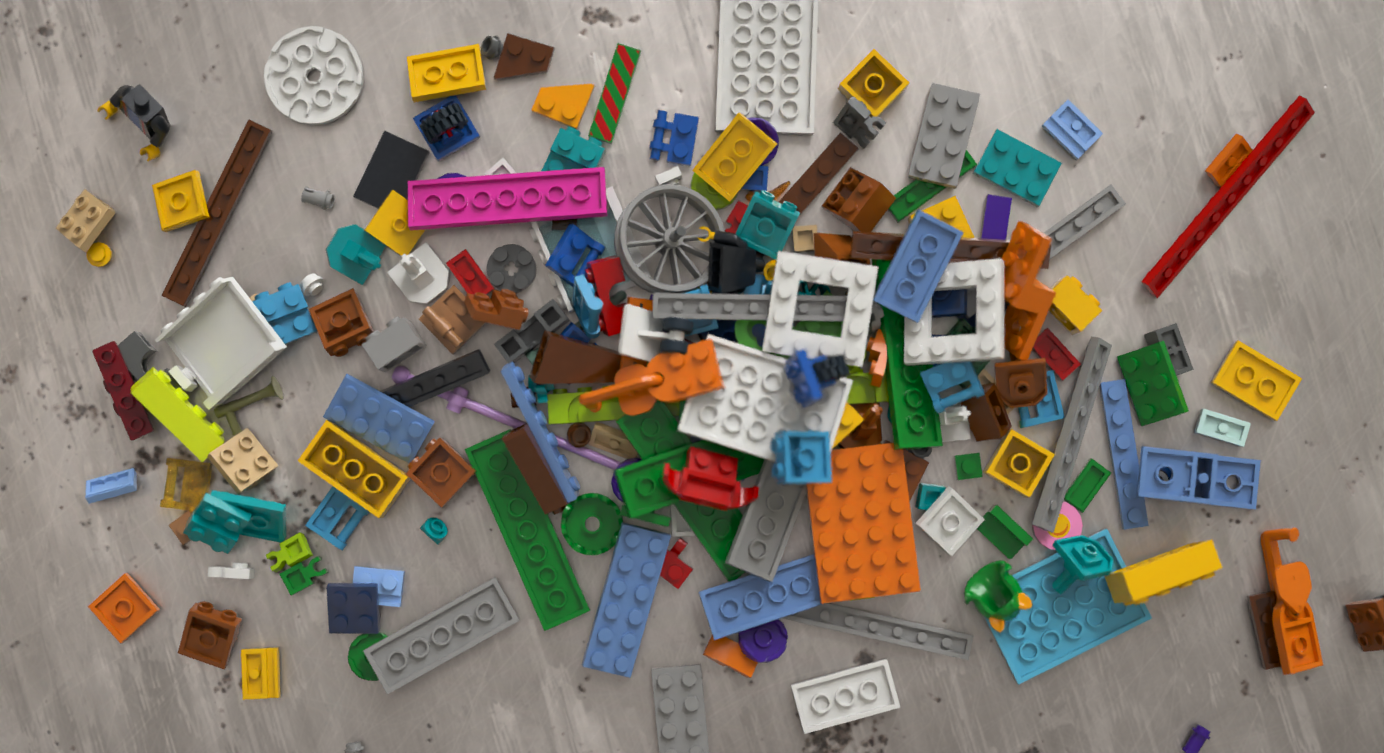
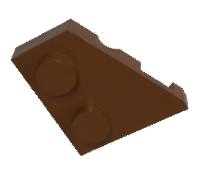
(522, 58)

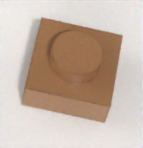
(178, 527)

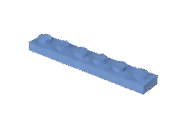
(537, 423)
(1123, 453)

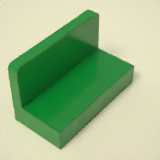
(1003, 532)

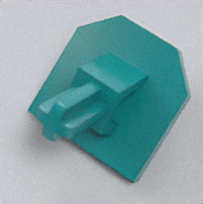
(354, 252)
(1083, 561)

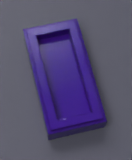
(996, 217)

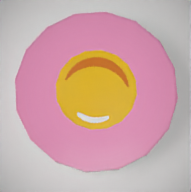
(1068, 525)

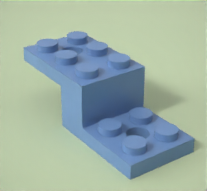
(1198, 478)

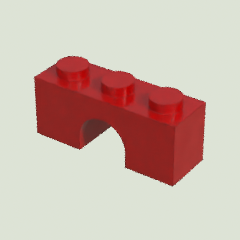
(603, 275)

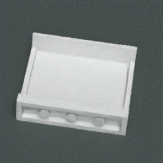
(222, 340)

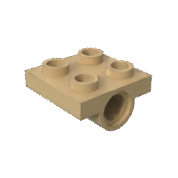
(85, 220)
(242, 461)

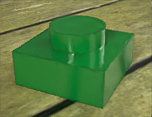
(968, 466)

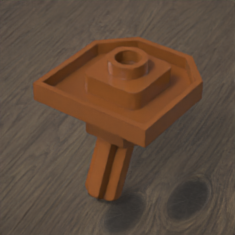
(1021, 381)
(869, 431)

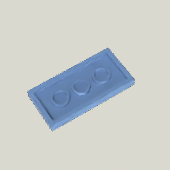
(917, 265)
(378, 418)

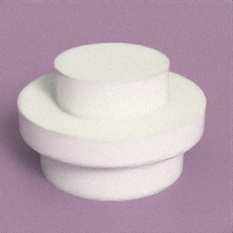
(312, 285)

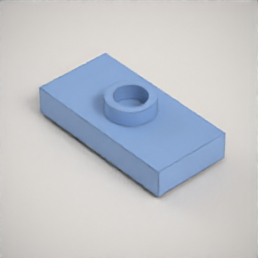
(111, 485)

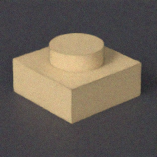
(804, 238)

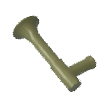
(228, 409)

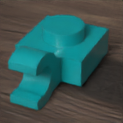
(540, 389)

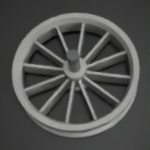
(667, 239)

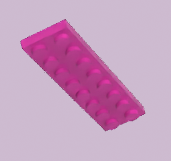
(507, 198)

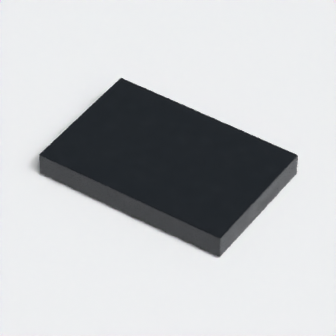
(390, 169)

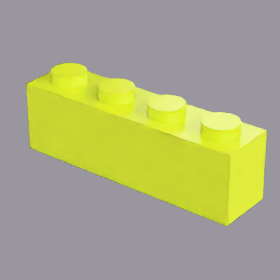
(177, 413)

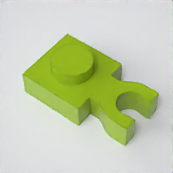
(292, 552)

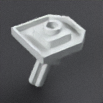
(420, 275)
(954, 421)

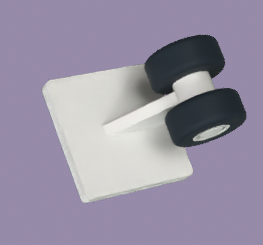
(643, 334)

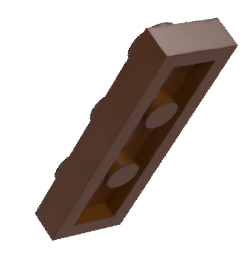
(1261, 610)

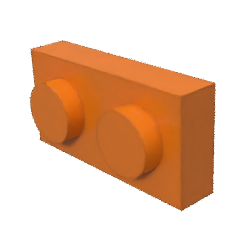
(1228, 160)

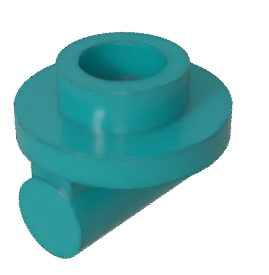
(435, 529)

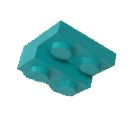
(573, 151)
(767, 223)
(216, 523)

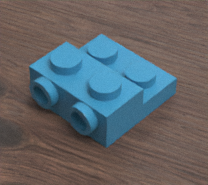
(286, 312)
(802, 457)

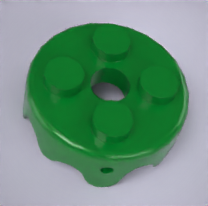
(574, 526)

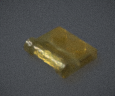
(194, 485)

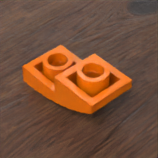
(878, 357)
(729, 654)

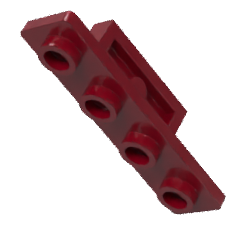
(118, 384)

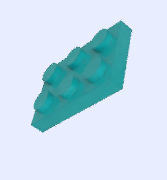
(1017, 168)
(267, 517)

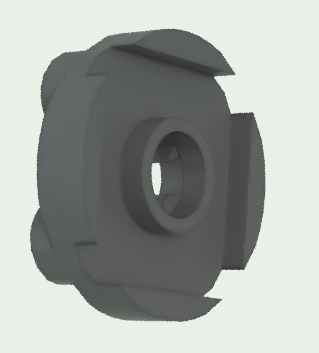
(522, 259)

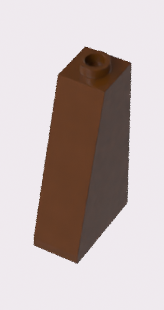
(573, 361)
(535, 469)

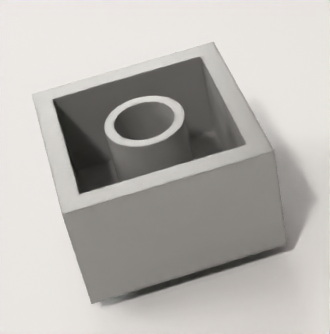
(393, 344)

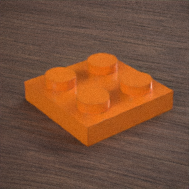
(123, 608)

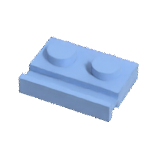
(1072, 129)
(389, 583)

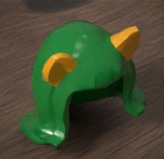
(996, 594)

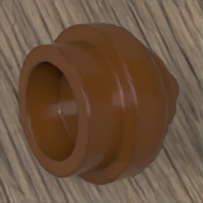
(578, 435)

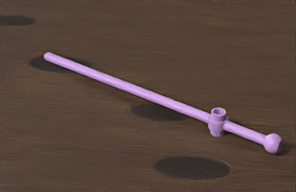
(459, 399)

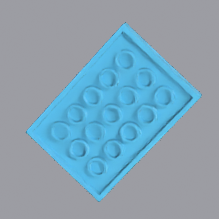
(1063, 623)

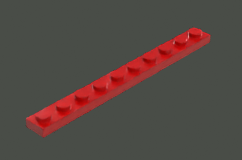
(1228, 196)

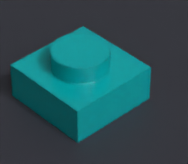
(928, 495)

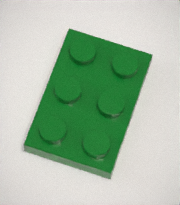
(1152, 383)

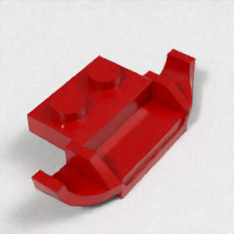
(709, 481)

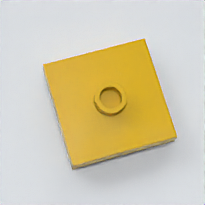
(180, 201)
(391, 225)

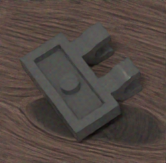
(856, 122)

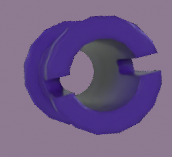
(1196, 739)

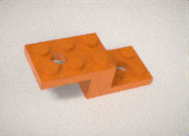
(1027, 297)

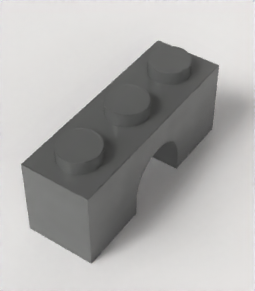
(519, 342)
(136, 352)

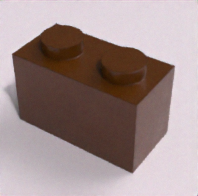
(988, 414)

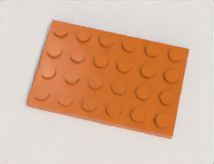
(863, 526)

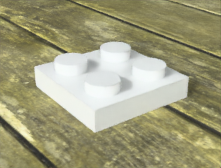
(950, 521)

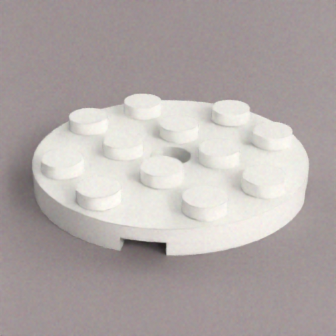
(309, 50)

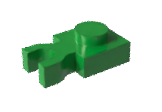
(301, 576)

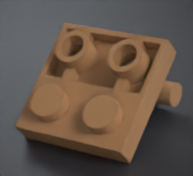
(450, 320)

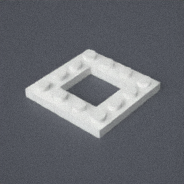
(791, 269)
(989, 340)

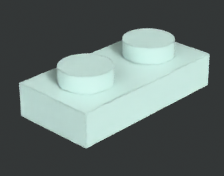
(1222, 427)

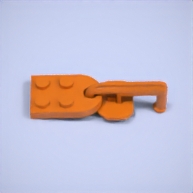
(642, 386)
(1292, 614)

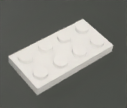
(845, 696)

